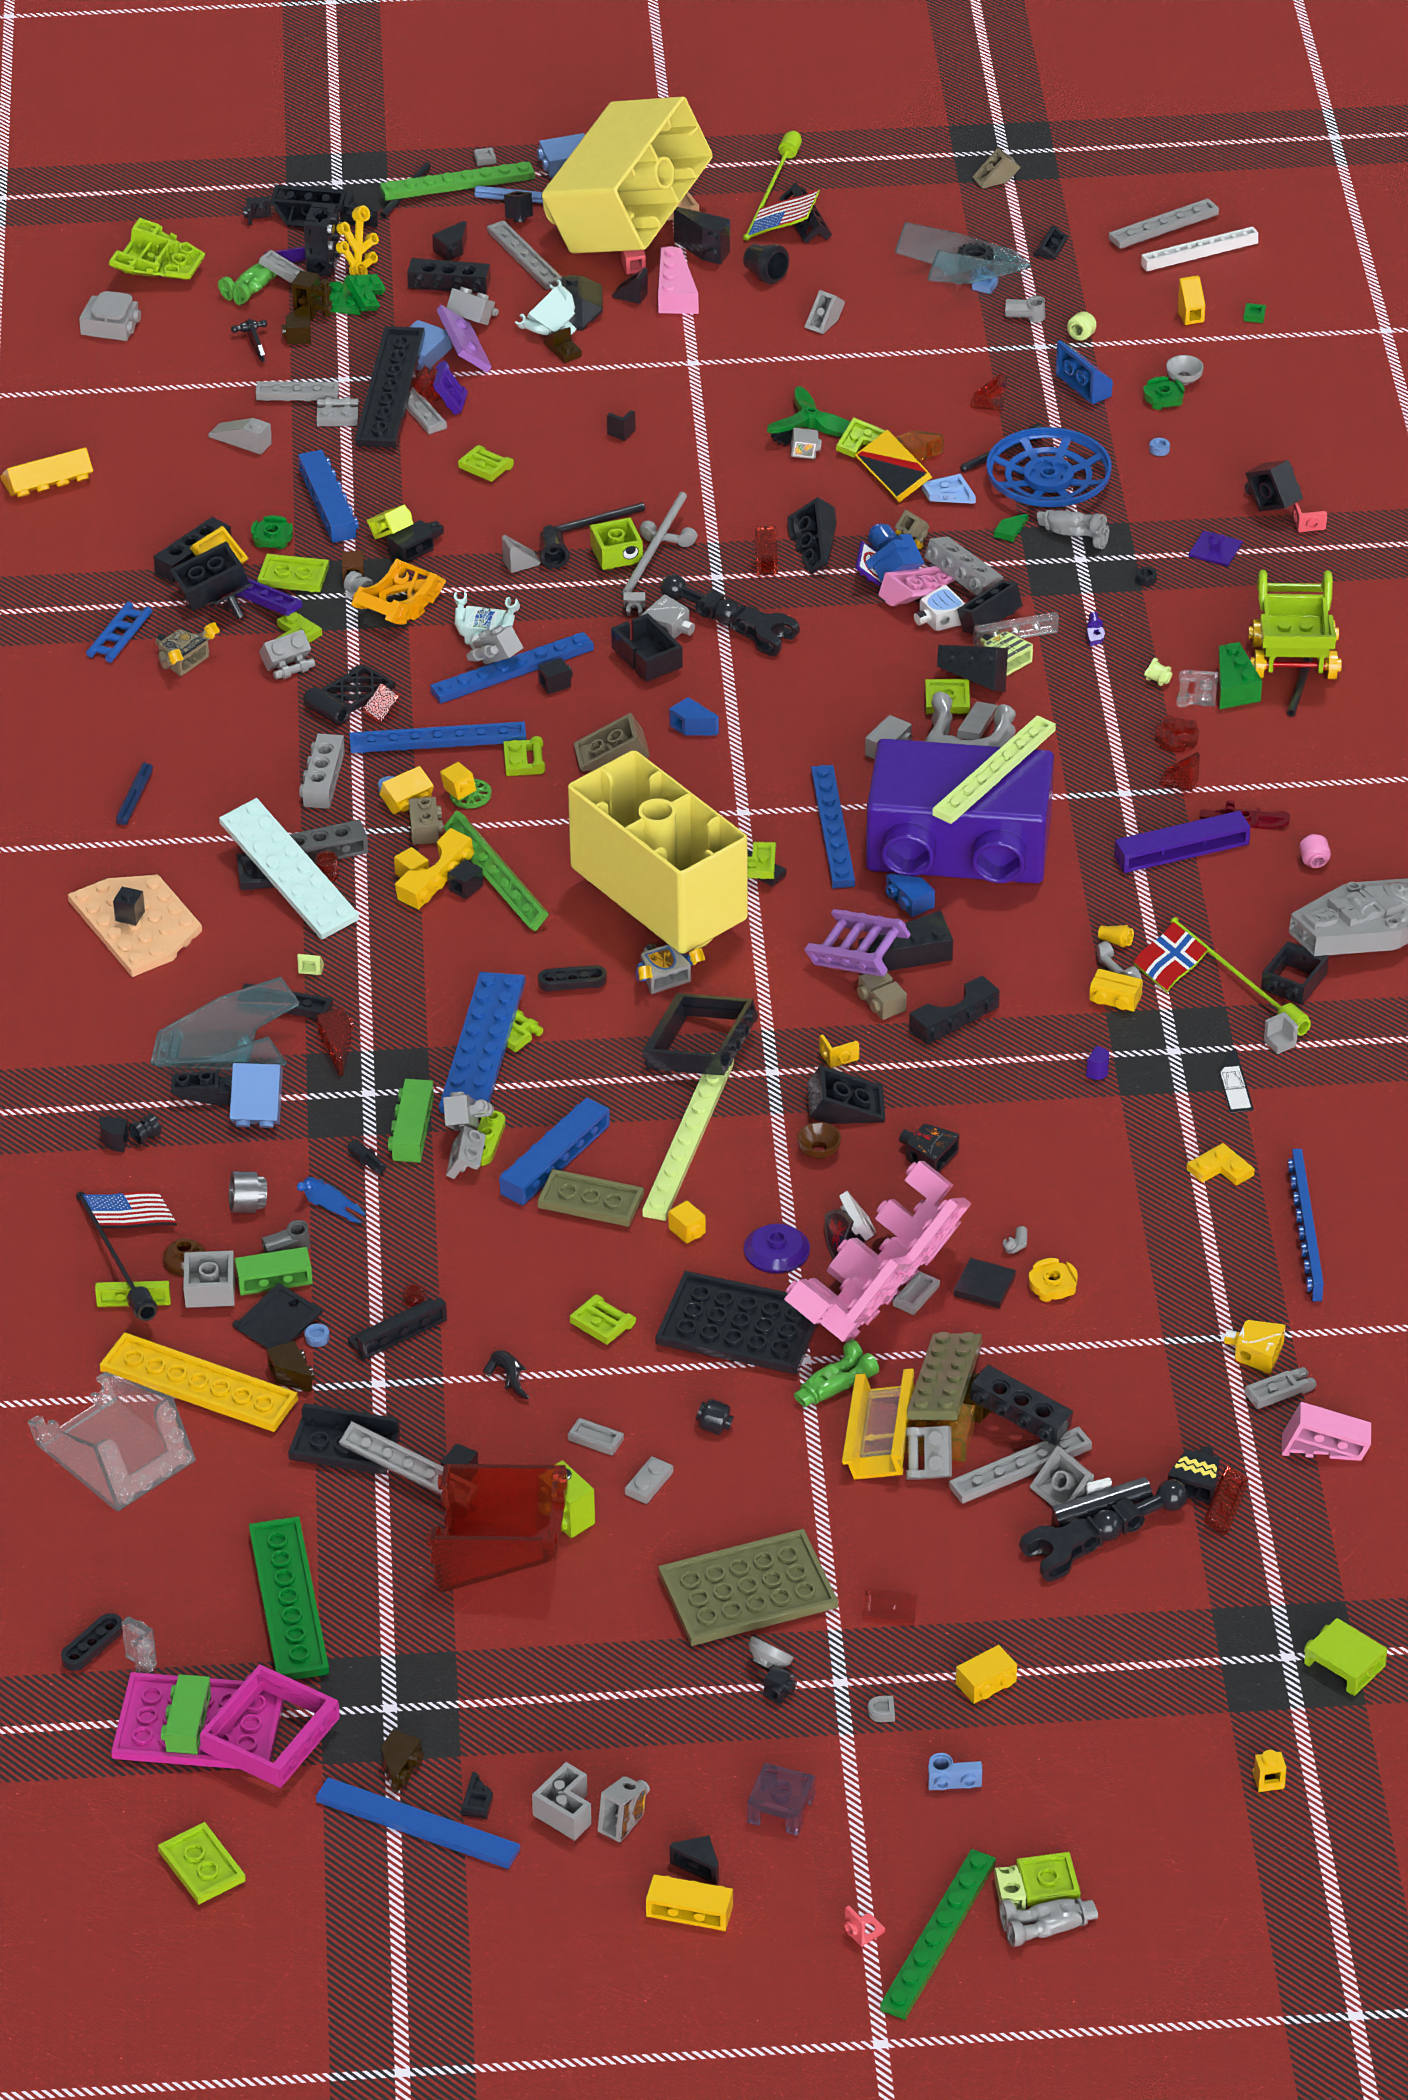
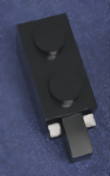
(414, 540)

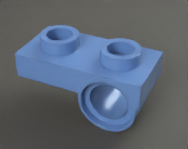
(945, 1774)

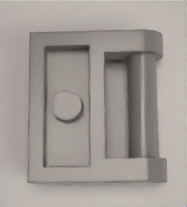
(936, 1450)

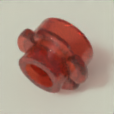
(414, 1294)

